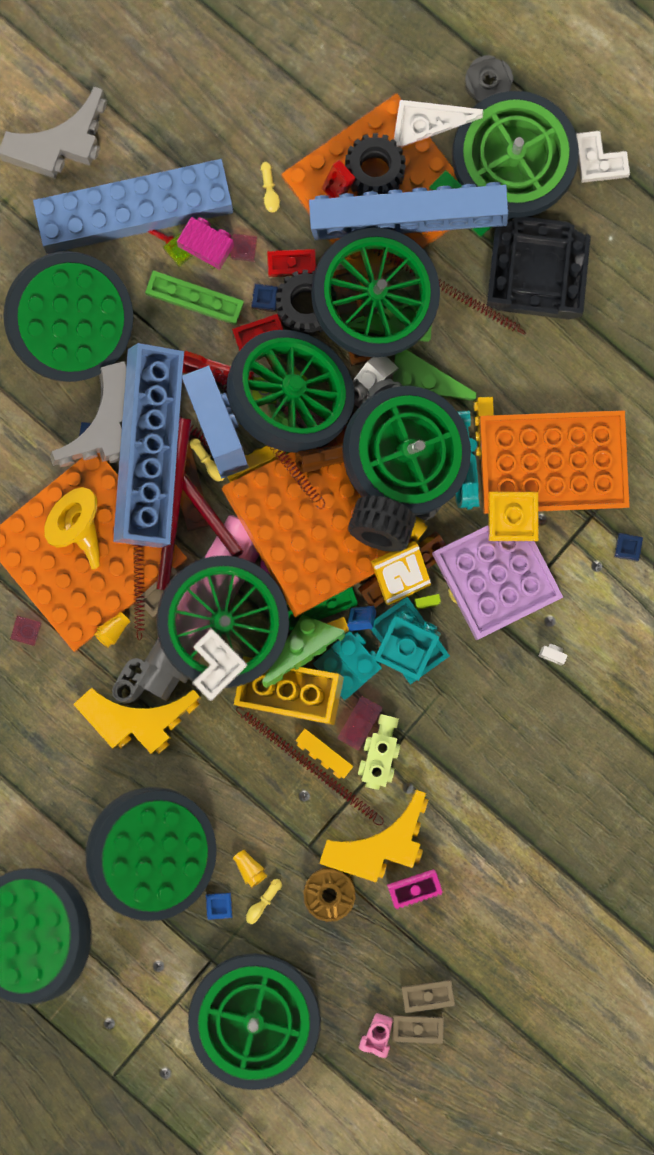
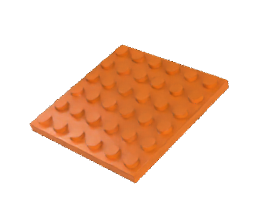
(423, 167)
(303, 545)
(61, 578)

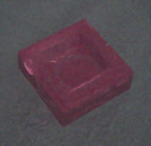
(244, 247)
(26, 630)

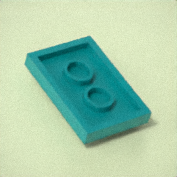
(383, 622)

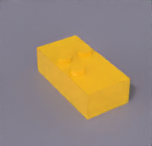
(300, 694)

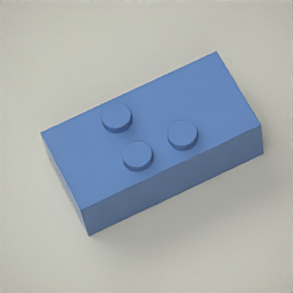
(216, 421)

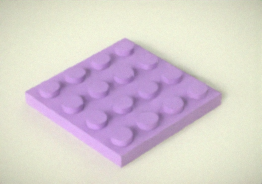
(495, 580)

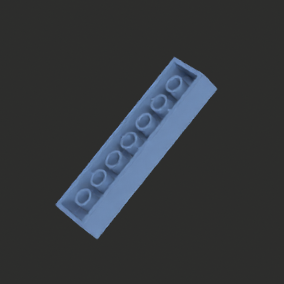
(132, 206)
(410, 211)
(148, 446)

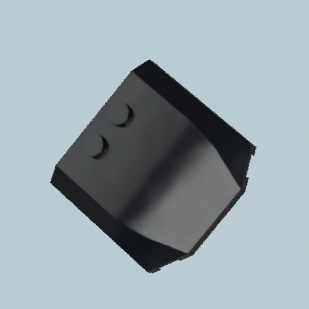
(539, 268)

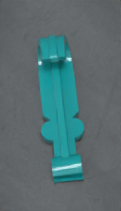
(468, 494)

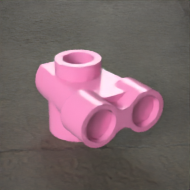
(377, 1040)

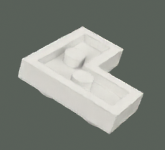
(595, 164)
(223, 664)

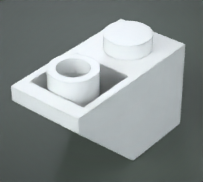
(373, 371)

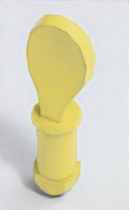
(271, 199)
(205, 457)
(257, 909)

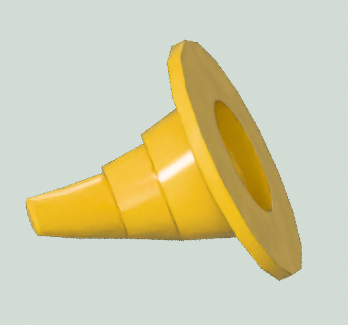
(73, 523)

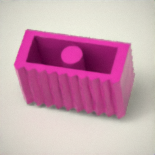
(206, 242)
(414, 889)

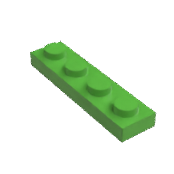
(194, 297)

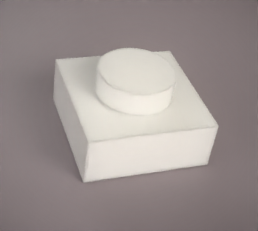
(553, 653)

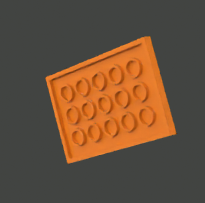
(564, 457)

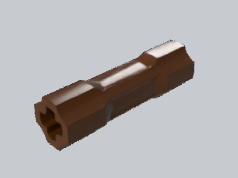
(315, 459)

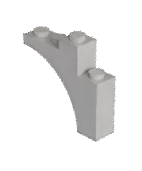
(72, 139)
(105, 431)

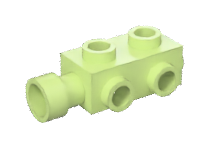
(379, 759)

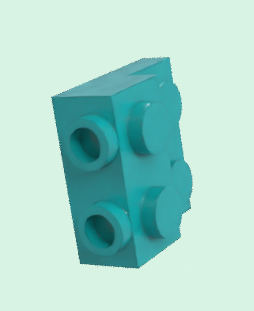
(408, 645)
(350, 661)

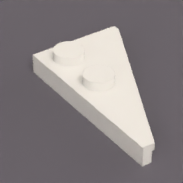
(425, 120)

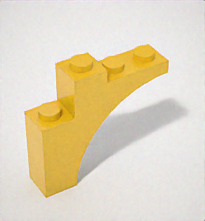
(118, 722)
(366, 856)

